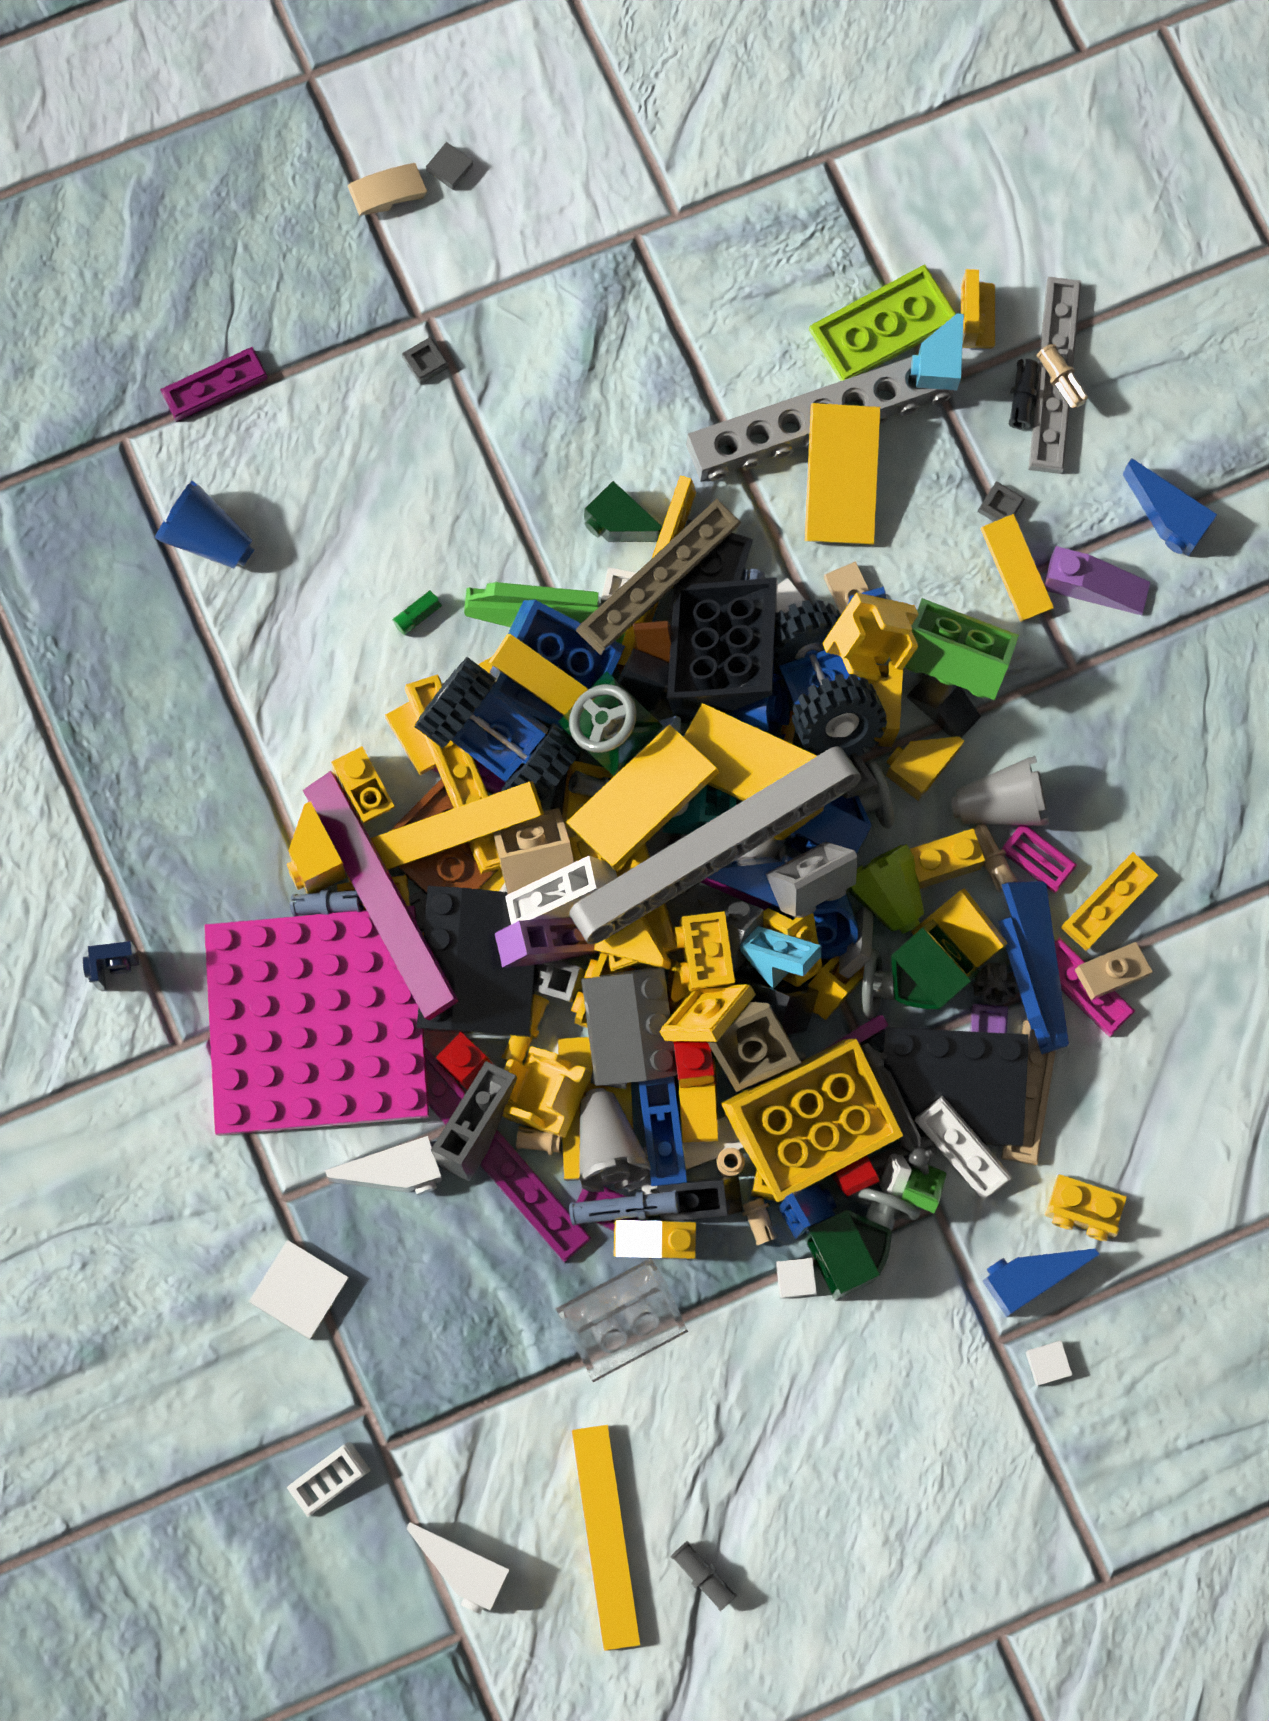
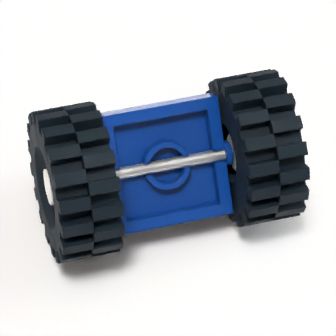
(827, 700)
(497, 731)

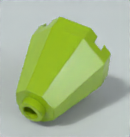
(890, 889)

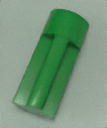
(416, 612)

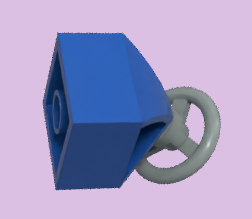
(845, 820)

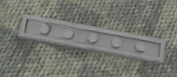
(1051, 407)

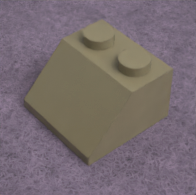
(754, 1047)

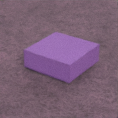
(989, 1018)

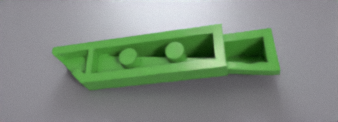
(502, 601)

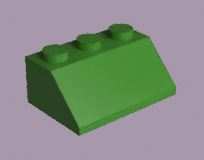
(961, 649)

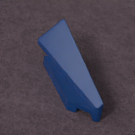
(1035, 961)

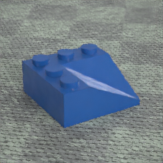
(556, 640)

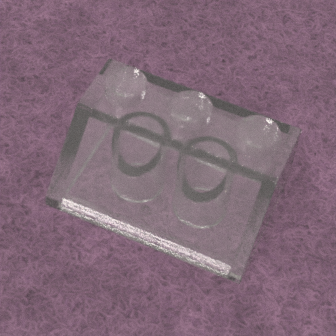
(622, 1319)

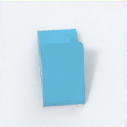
(778, 954)

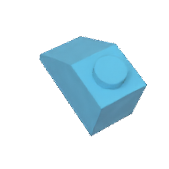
(940, 357)

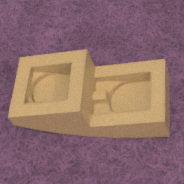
(383, 189)

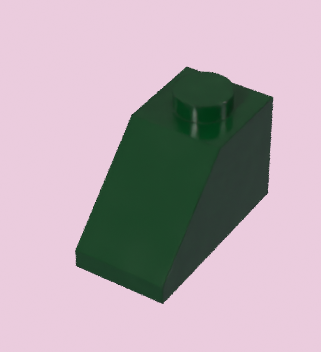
(620, 518)

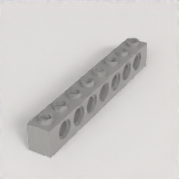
(769, 420)

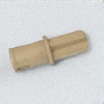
(1062, 376)
(994, 858)

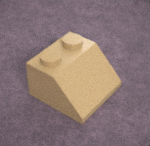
(533, 849)

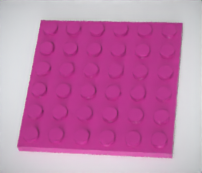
(310, 1025)

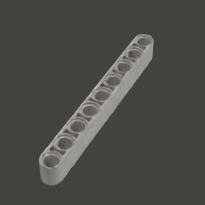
(714, 845)

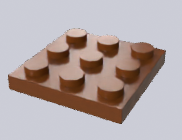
(446, 868)

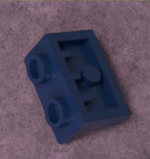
(112, 956)

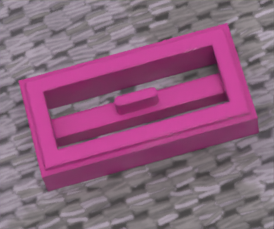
(1031, 868)

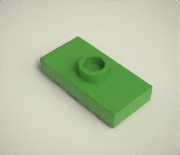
(924, 1189)

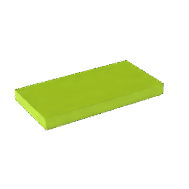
(882, 324)

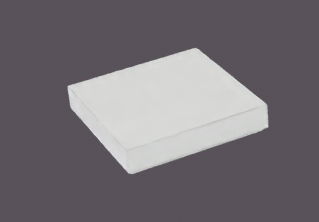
(299, 1290)

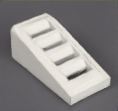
(353, 1459)

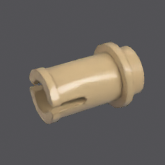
(538, 1140)
(730, 1154)
(759, 1221)

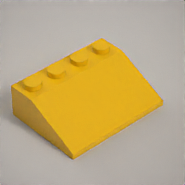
(813, 1118)

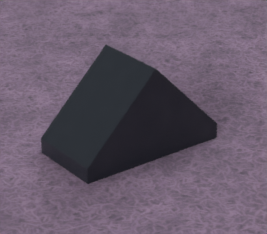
(945, 705)

